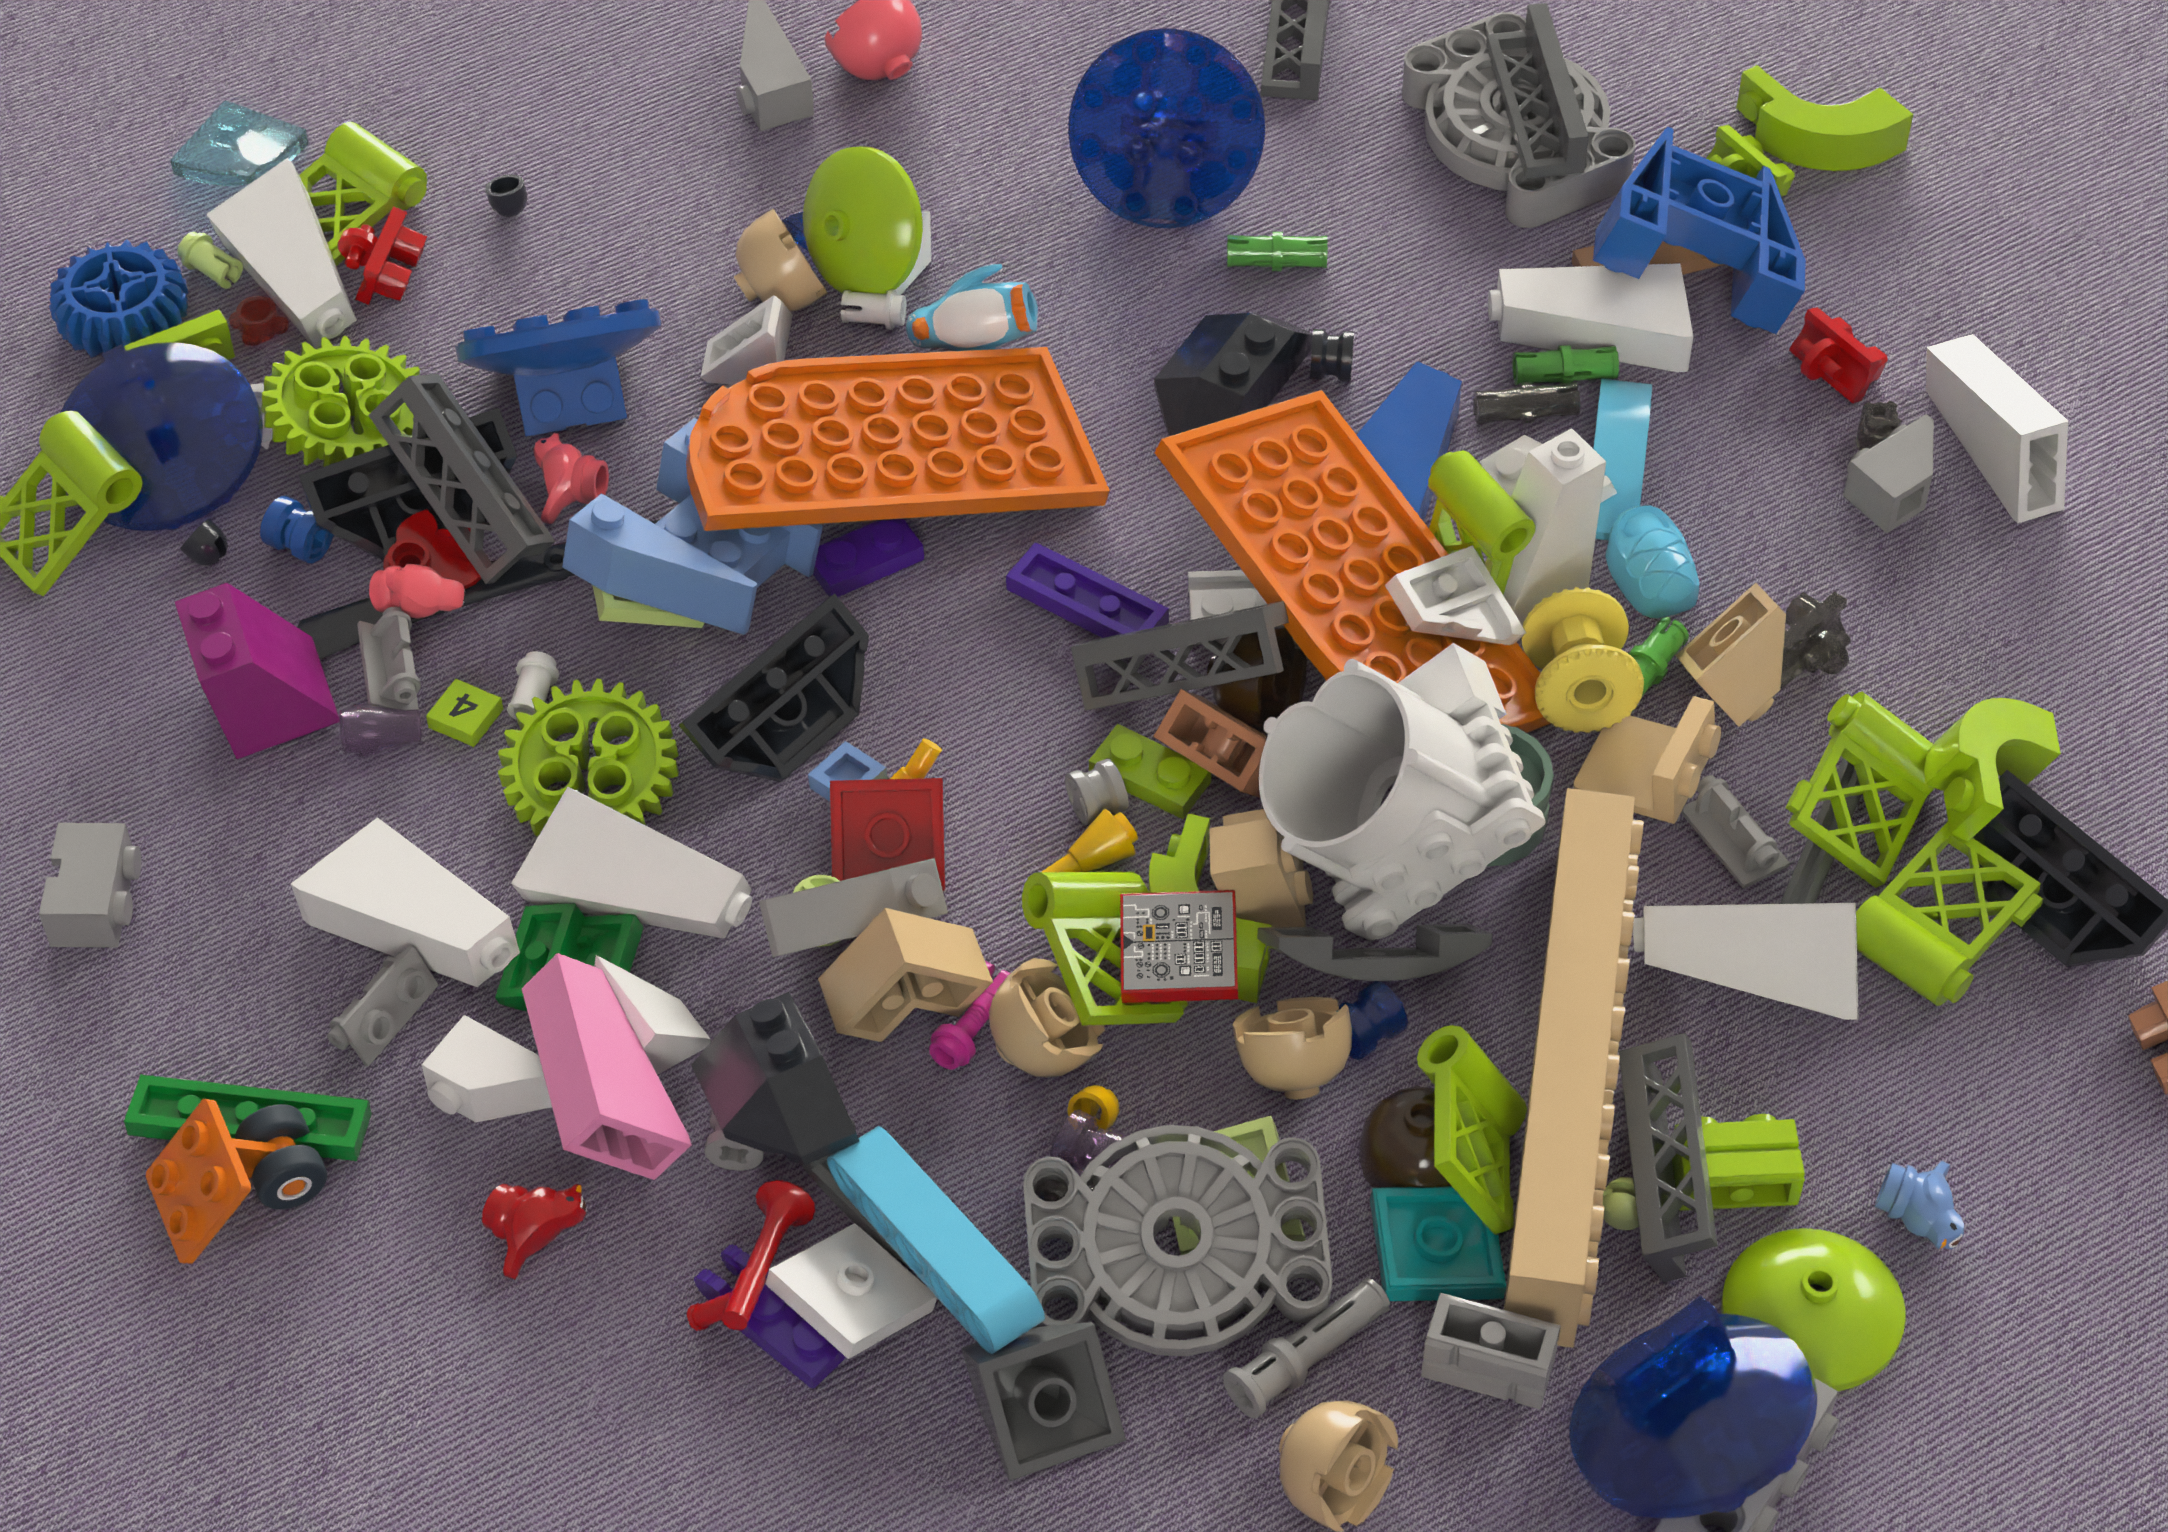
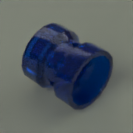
(1373, 1017)

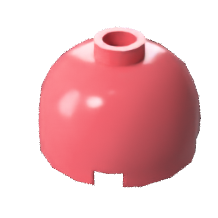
(876, 38)

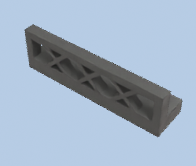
(1304, 60)
(1554, 88)
(475, 466)
(1183, 635)
(1653, 1152)

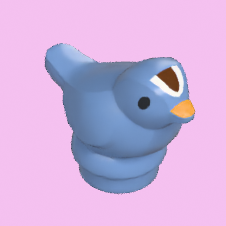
(1922, 1203)

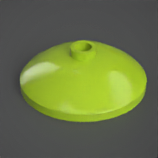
(862, 221)
(1843, 1331)

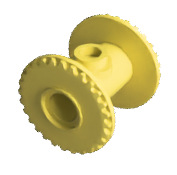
(1584, 672)

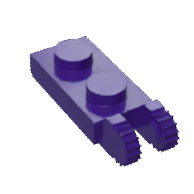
(776, 1325)

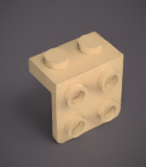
(1653, 760)

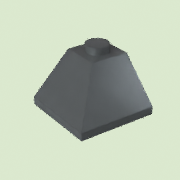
(1045, 1397)

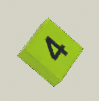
(464, 712)

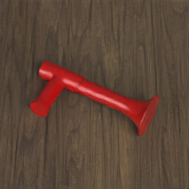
(783, 1207)

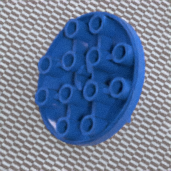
(566, 368)

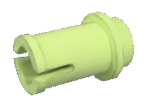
(200, 253)

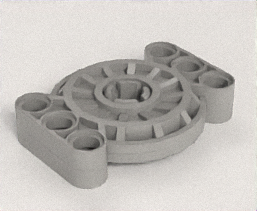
(1473, 134)
(1192, 1294)

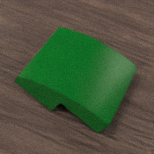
(566, 931)

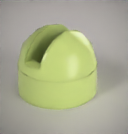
(1620, 1204)

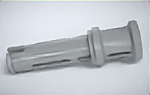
(1286, 1361)

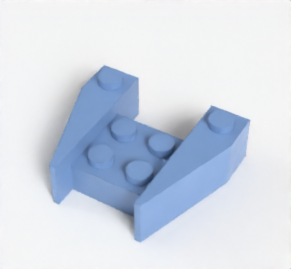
(676, 561)

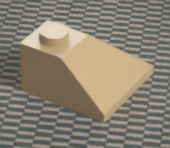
(1740, 656)

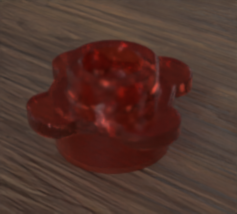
(258, 320)

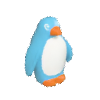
(975, 314)

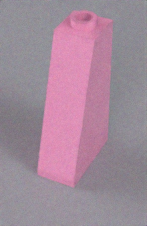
(598, 1072)

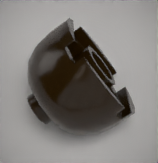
(1267, 695)
(1400, 1141)

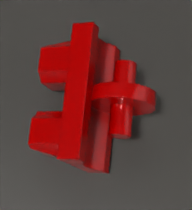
(380, 275)
(1835, 355)

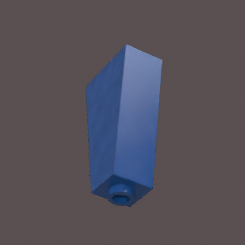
(1414, 430)

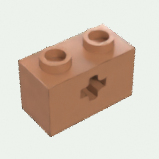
(1214, 740)

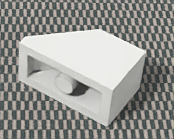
(484, 1074)

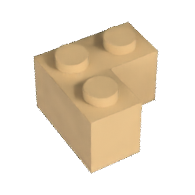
(1266, 879)
(903, 966)

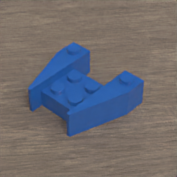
(1712, 213)

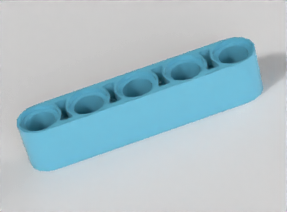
(936, 1240)

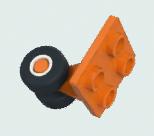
(207, 1173)

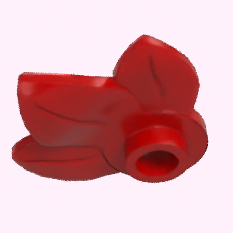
(426, 545)

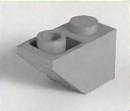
(1894, 476)

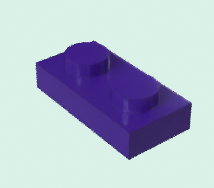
(866, 556)

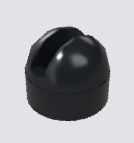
(507, 194)
(206, 544)

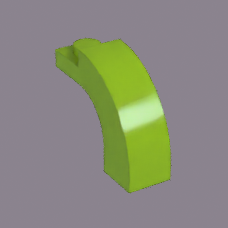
(1823, 135)
(1981, 746)
(1182, 873)

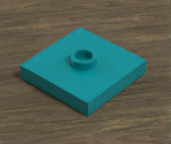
(1434, 1246)

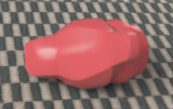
(568, 475)
(415, 590)

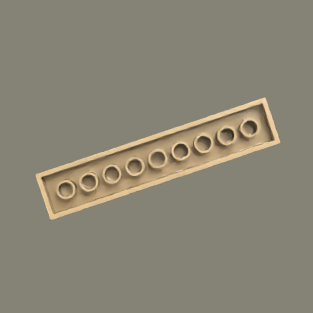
(1575, 1064)

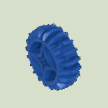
(89, 289)

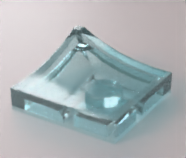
(237, 147)

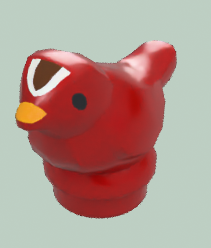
(530, 1219)

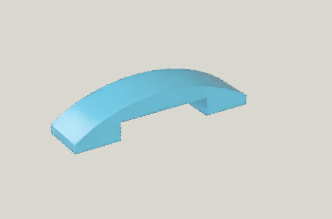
(1622, 443)

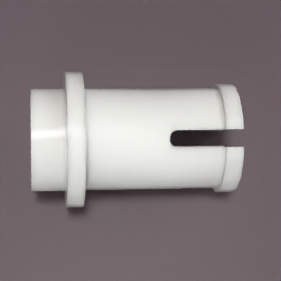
(876, 308)
(536, 676)

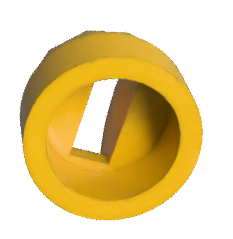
(1091, 1099)

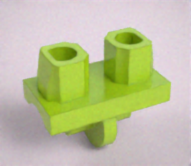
(1747, 157)

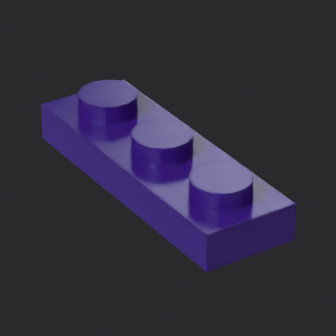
(1082, 594)

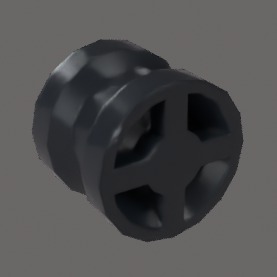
(1331, 355)

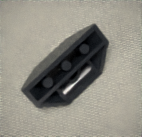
(1228, 369)
(373, 492)
(785, 698)
(2091, 900)
(774, 1085)

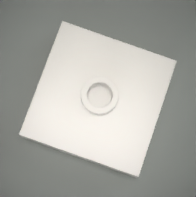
(851, 1290)

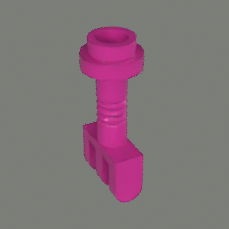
(953, 1044)

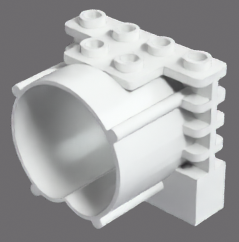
(1452, 798)

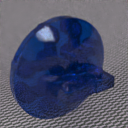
(1167, 128)
(179, 422)
(1693, 1414)

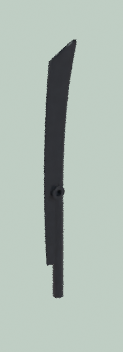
(339, 630)

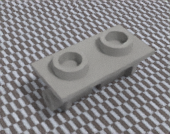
(389, 661)
(1733, 833)
(386, 1007)

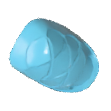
(1652, 562)

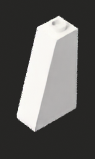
(285, 251)
(1597, 309)
(2002, 425)
(1562, 496)
(624, 867)
(396, 896)
(1769, 950)

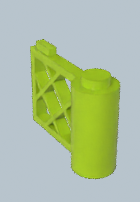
(370, 173)
(93, 478)
(1481, 511)
(1882, 752)
(1089, 909)
(1925, 952)
(1472, 1123)

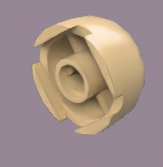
(775, 265)
(1038, 1022)
(1296, 1046)
(1336, 1462)

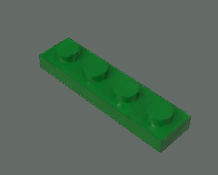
(165, 1103)

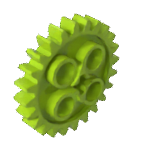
(313, 417)
(638, 765)

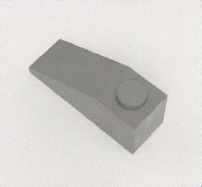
(772, 76)
(849, 906)

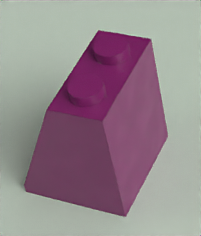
(255, 670)

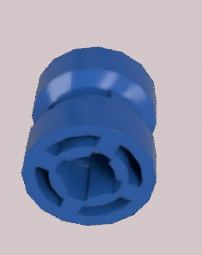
(294, 528)

